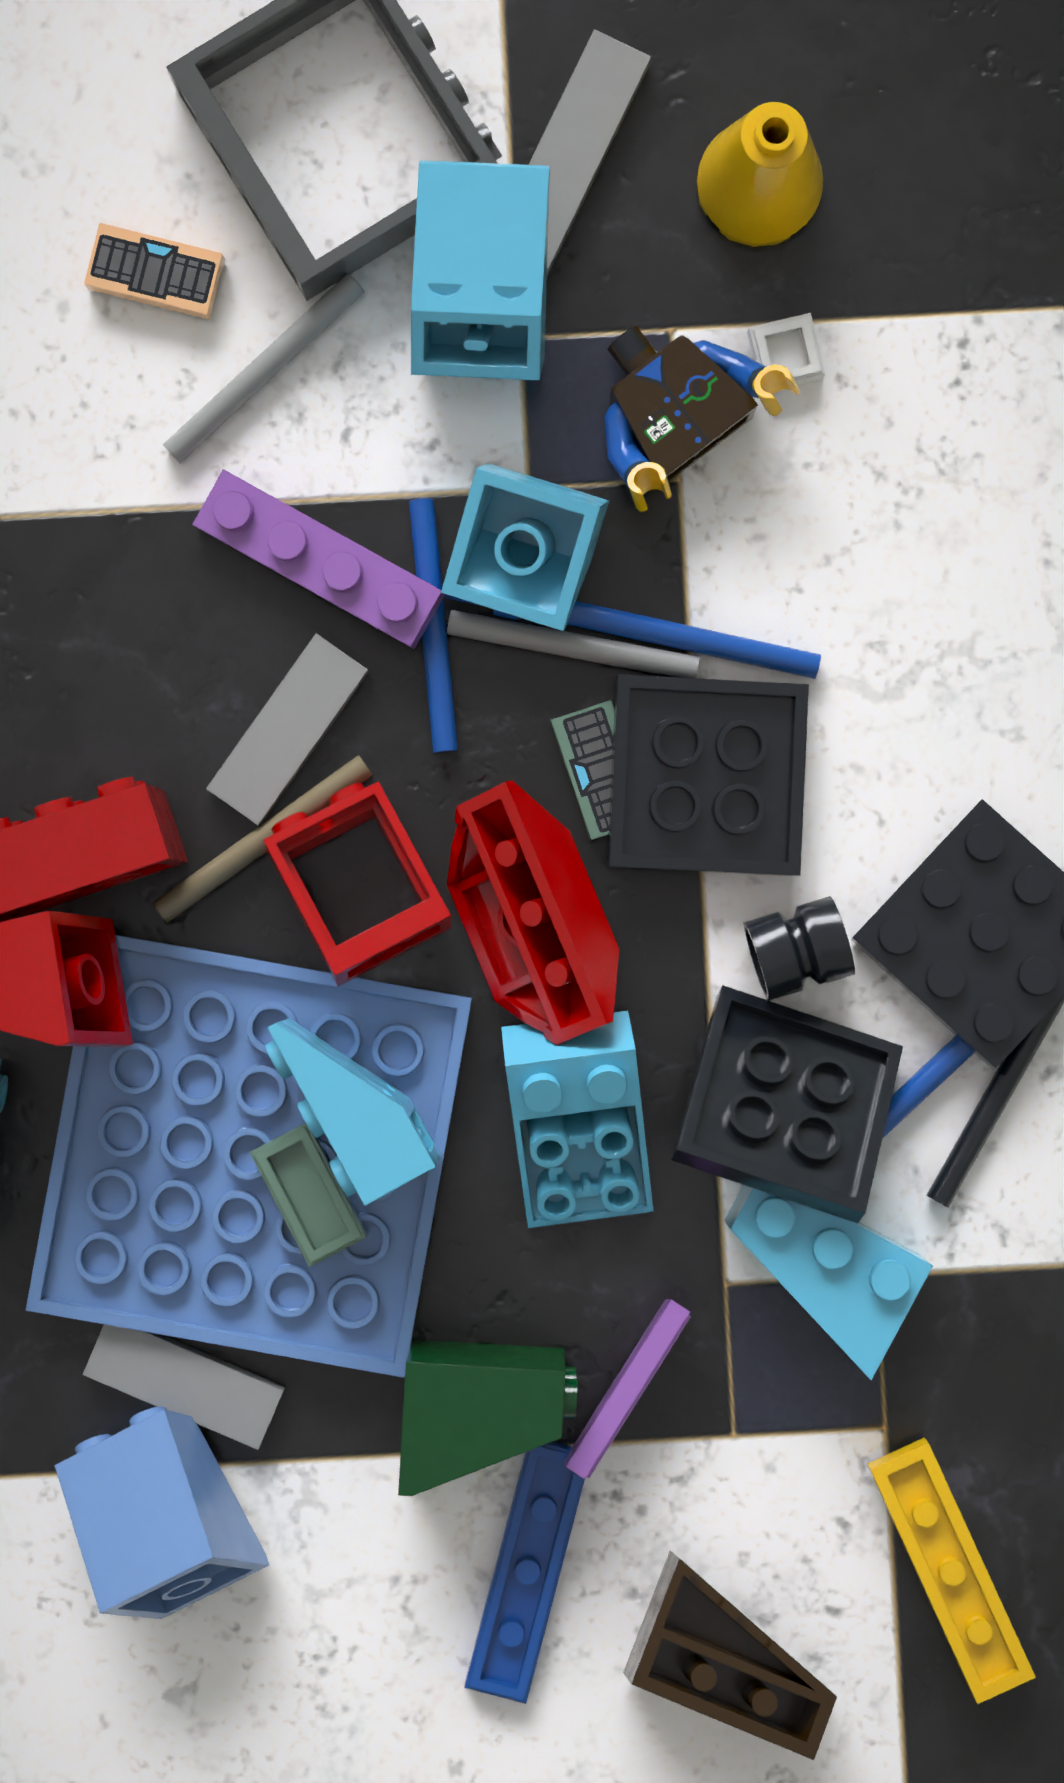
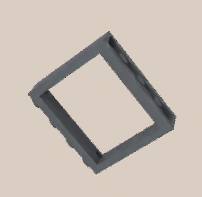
(265, 32)

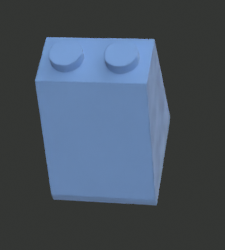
(156, 1517)

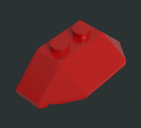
(532, 914)

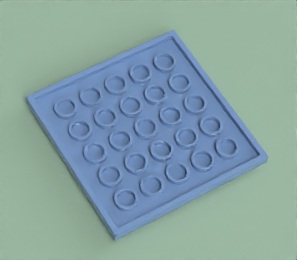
(153, 1178)

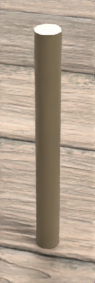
(252, 845)

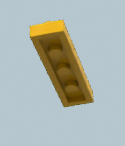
(951, 1570)

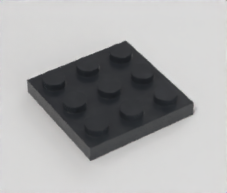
(708, 775)
(977, 934)
(789, 1104)

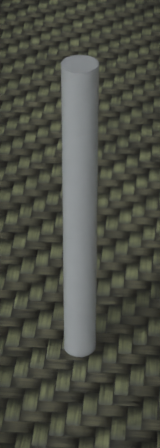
(264, 368)
(572, 645)

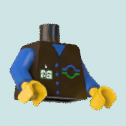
(680, 406)

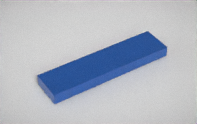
(525, 1575)

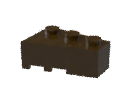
(724, 1666)

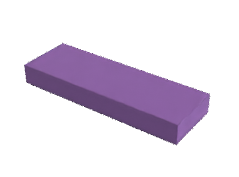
(627, 1388)

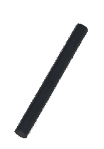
(988, 1112)

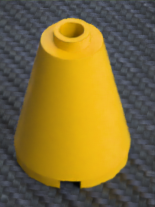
(761, 176)

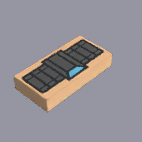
(154, 271)

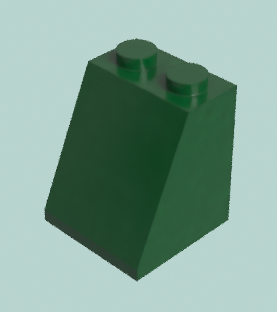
(478, 1407)

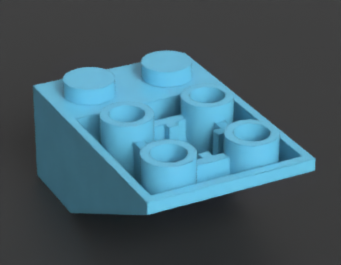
(480, 270)
(366, 1120)
(578, 1123)

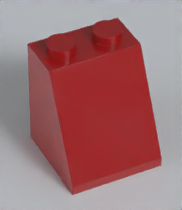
(62, 981)

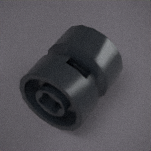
(799, 948)

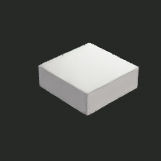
(789, 344)

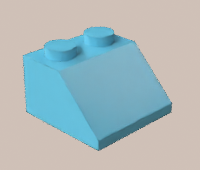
(524, 545)

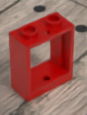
(387, 939)

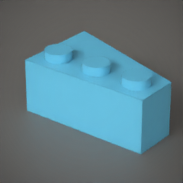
(835, 1268)

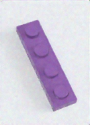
(319, 559)

